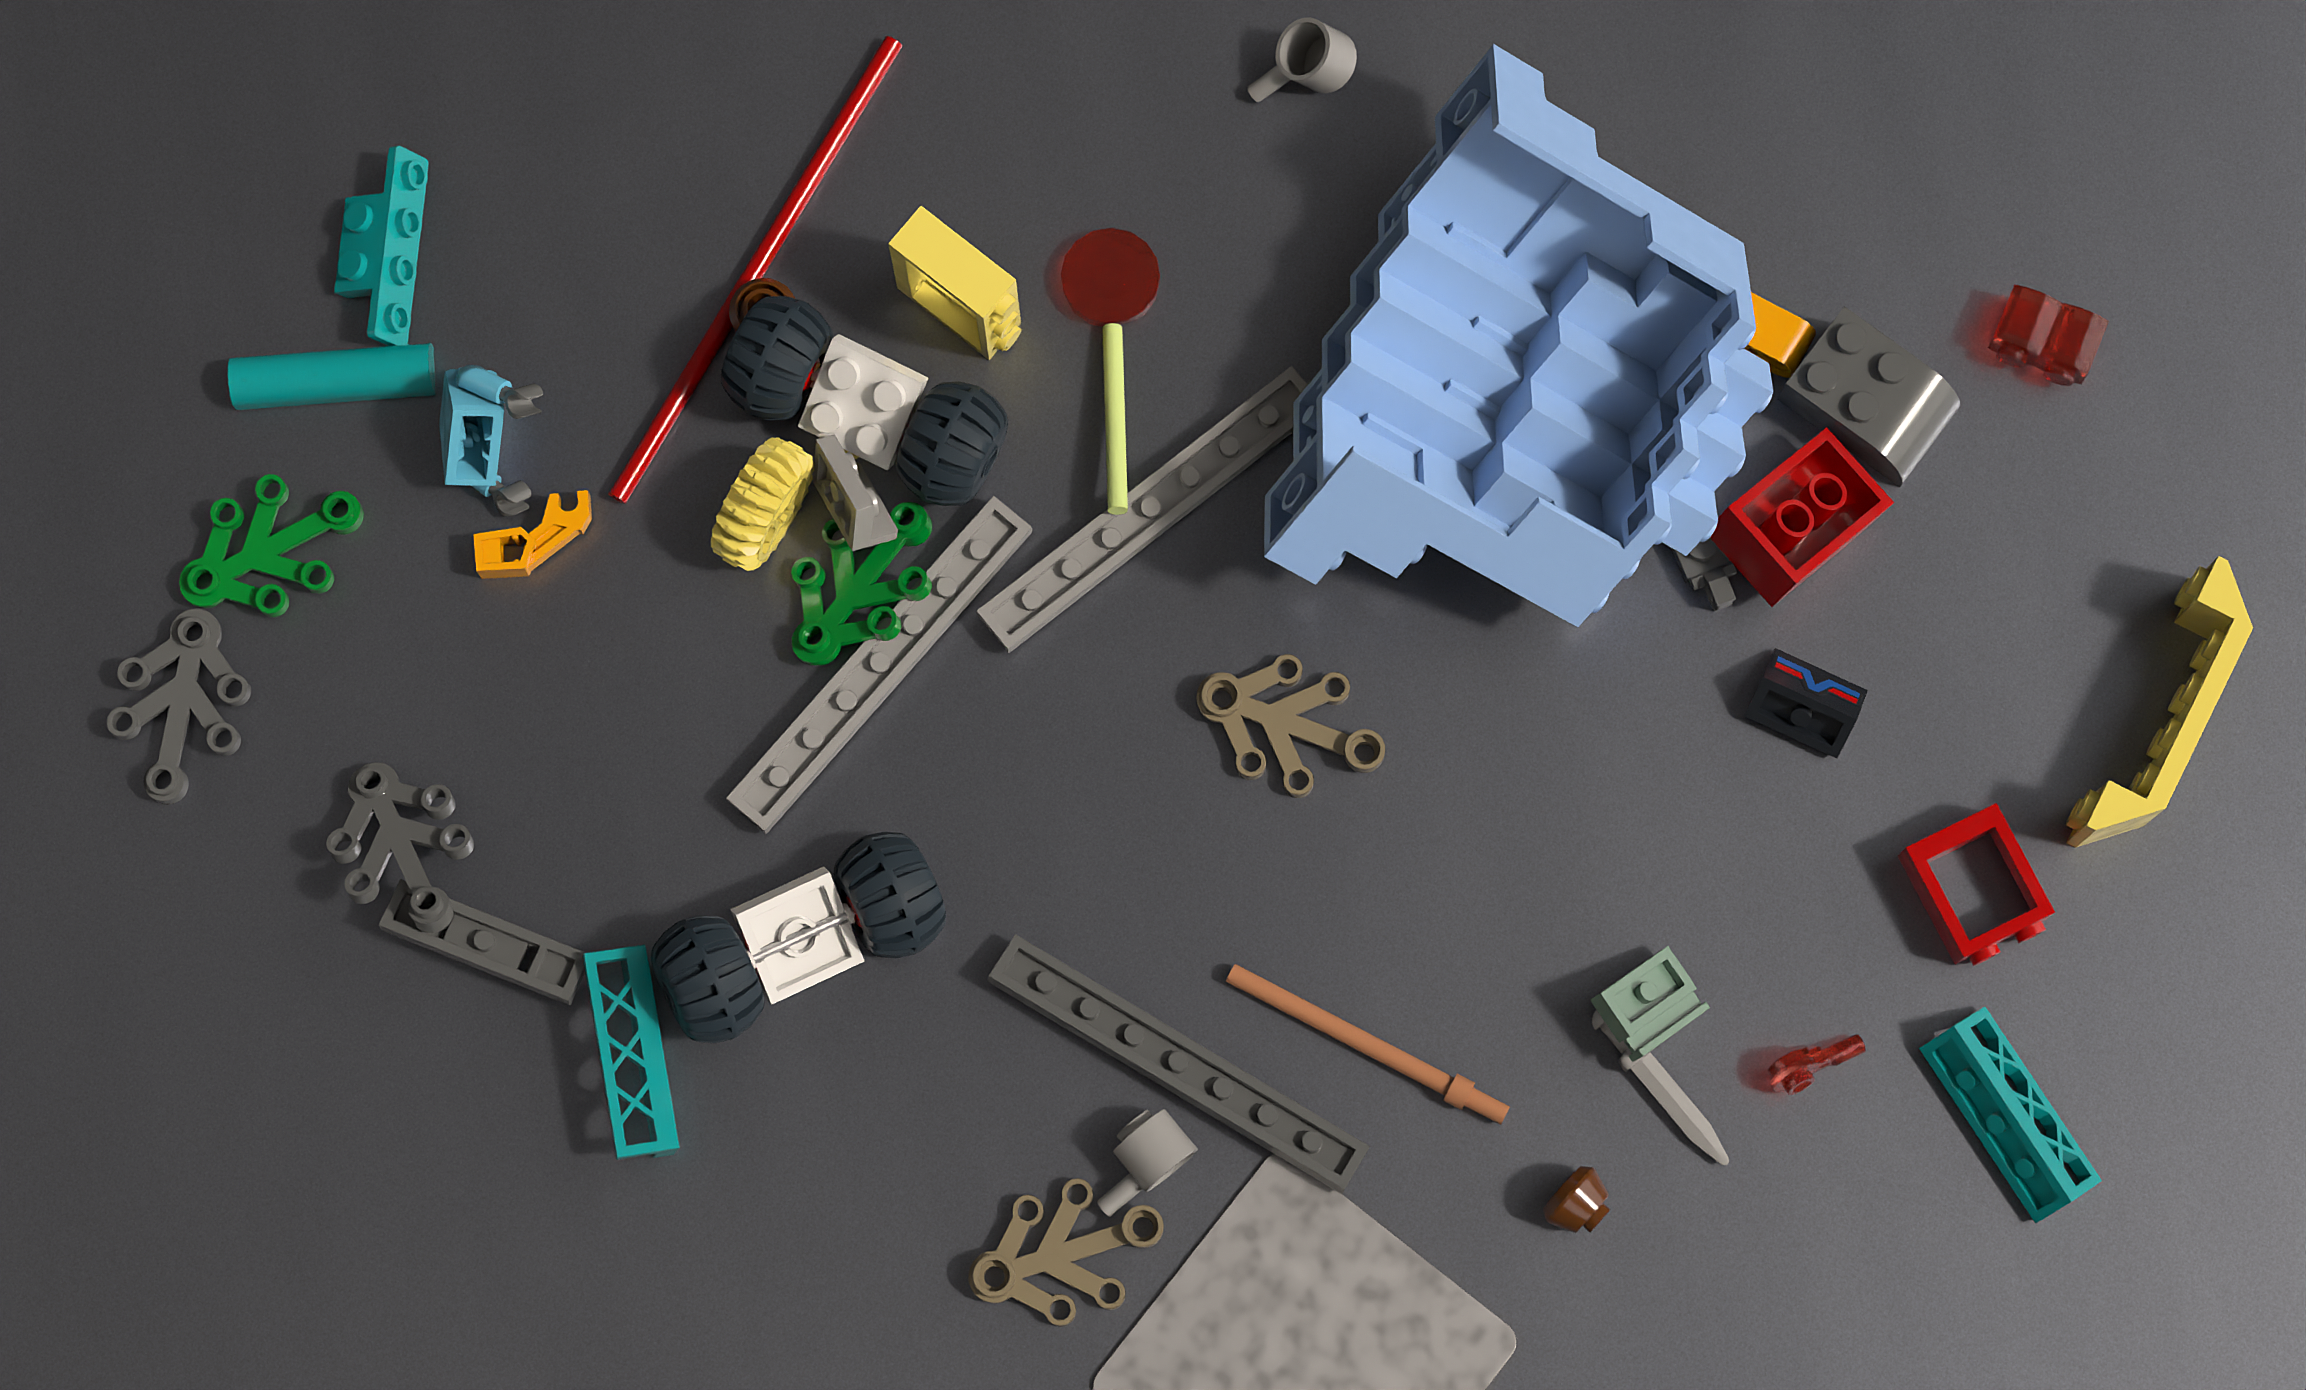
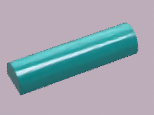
(332, 376)

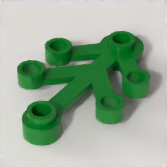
(263, 551)
(858, 589)

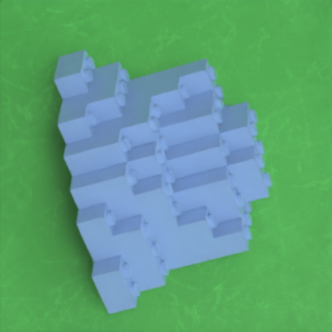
(1523, 366)

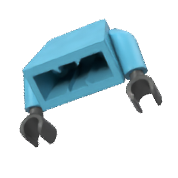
(473, 430)

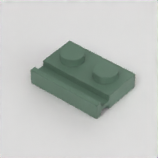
(1649, 1003)

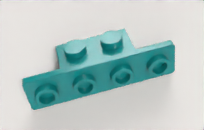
(383, 245)

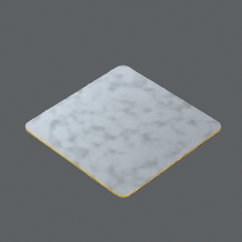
(1307, 1298)

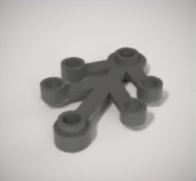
(181, 697)
(397, 836)

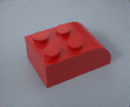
(1799, 517)

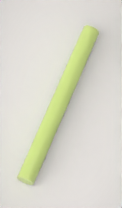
(1115, 419)

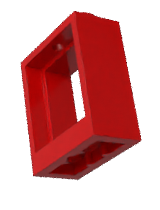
(1916, 862)

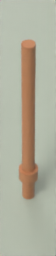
(1457, 1090)

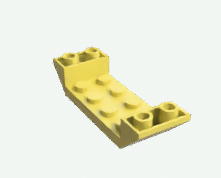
(2215, 611)

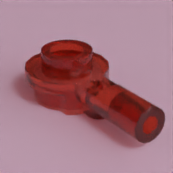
(1796, 1069)

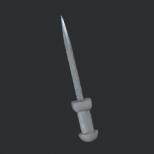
(1668, 1095)

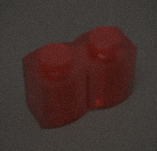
(2047, 335)

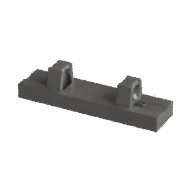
(492, 946)

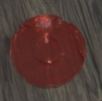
(1110, 277)

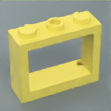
(956, 283)

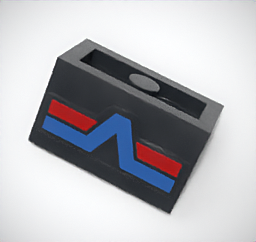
(1806, 703)

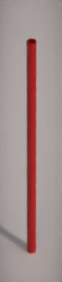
(756, 268)

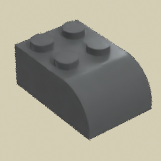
(1871, 396)

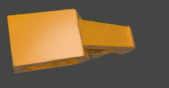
(541, 543)

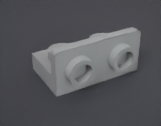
(850, 496)

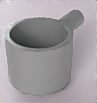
(1310, 56)
(1150, 1152)

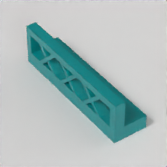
(648, 1049)
(2006, 1117)

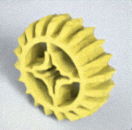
(762, 503)

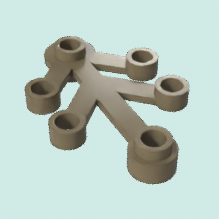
(1282, 720)
(1056, 1255)

